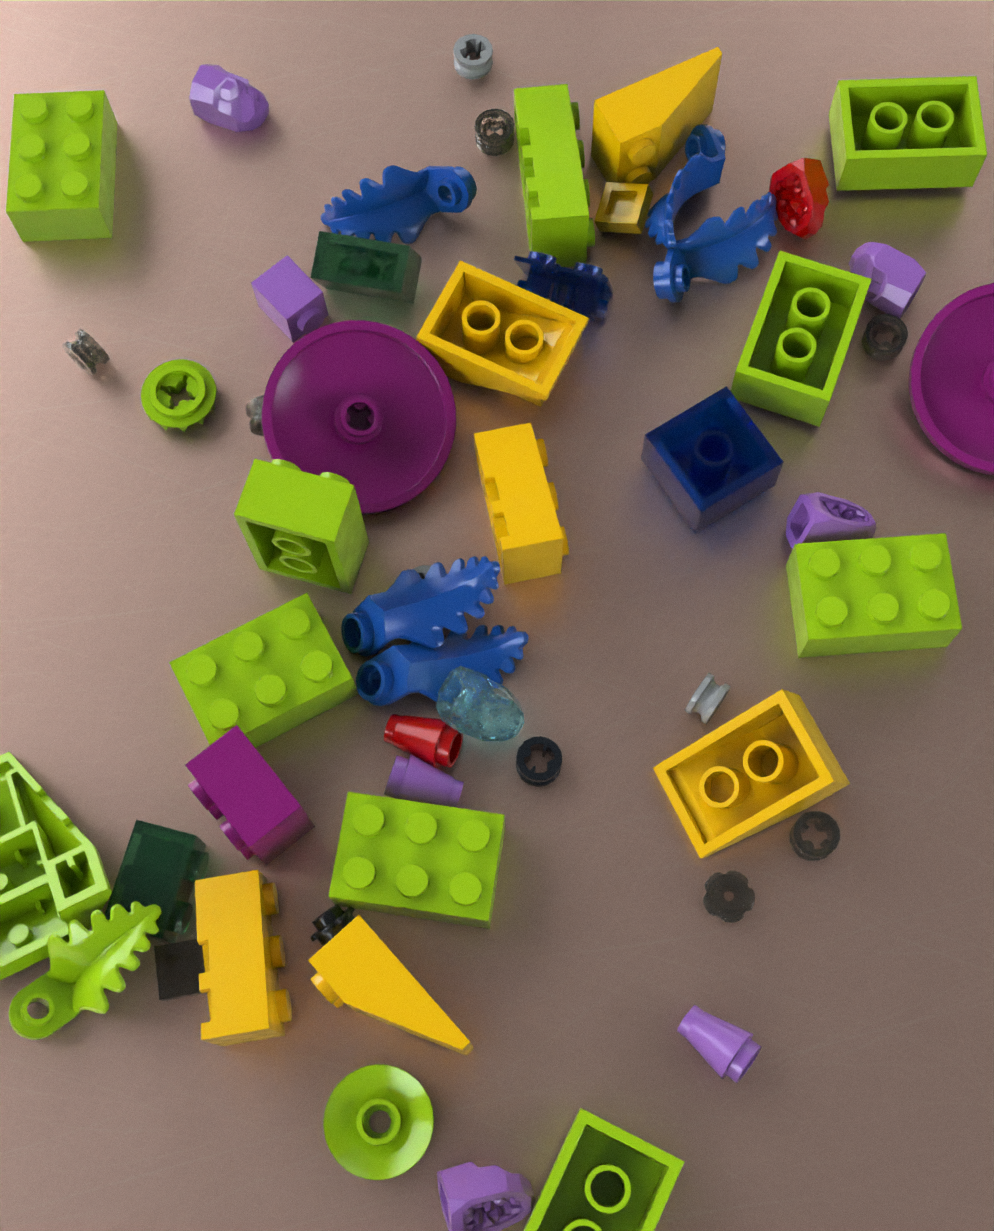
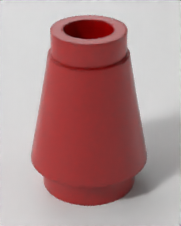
(424, 738)

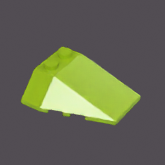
(45, 871)

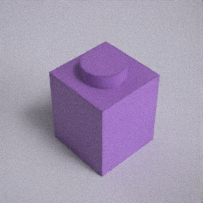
(290, 299)

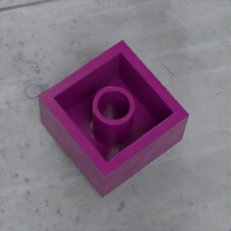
(242, 787)

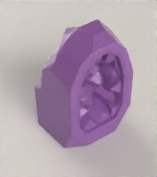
(227, 99)
(893, 276)
(827, 518)
(483, 1197)

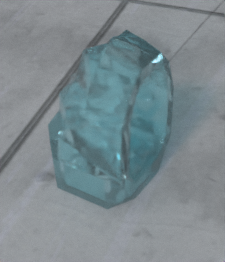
(479, 706)

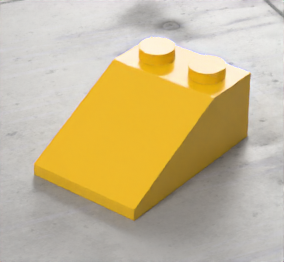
(650, 120)
(500, 334)
(750, 773)
(373, 982)

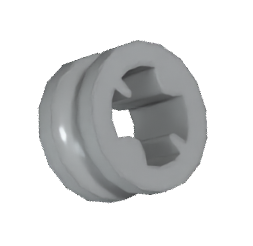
(473, 68)
(707, 698)

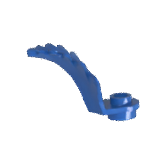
(706, 158)
(400, 203)
(717, 249)
(422, 607)
(423, 670)

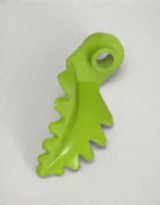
(84, 968)

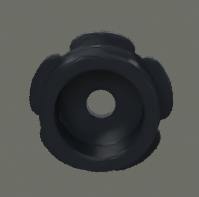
(331, 923)

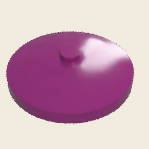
(955, 380)
(364, 408)

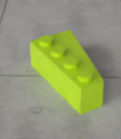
(552, 173)

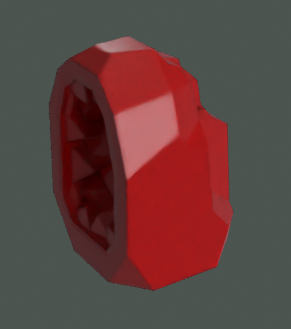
(800, 196)

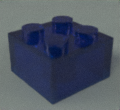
(711, 459)

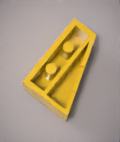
(520, 503)
(240, 959)

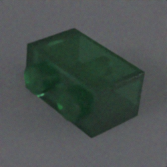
(366, 267)
(160, 871)

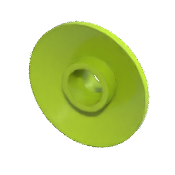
(349, 1122)

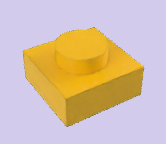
(623, 207)

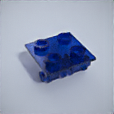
(587, 278)

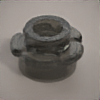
(718, 906)

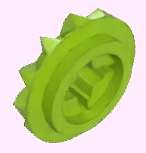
(172, 378)

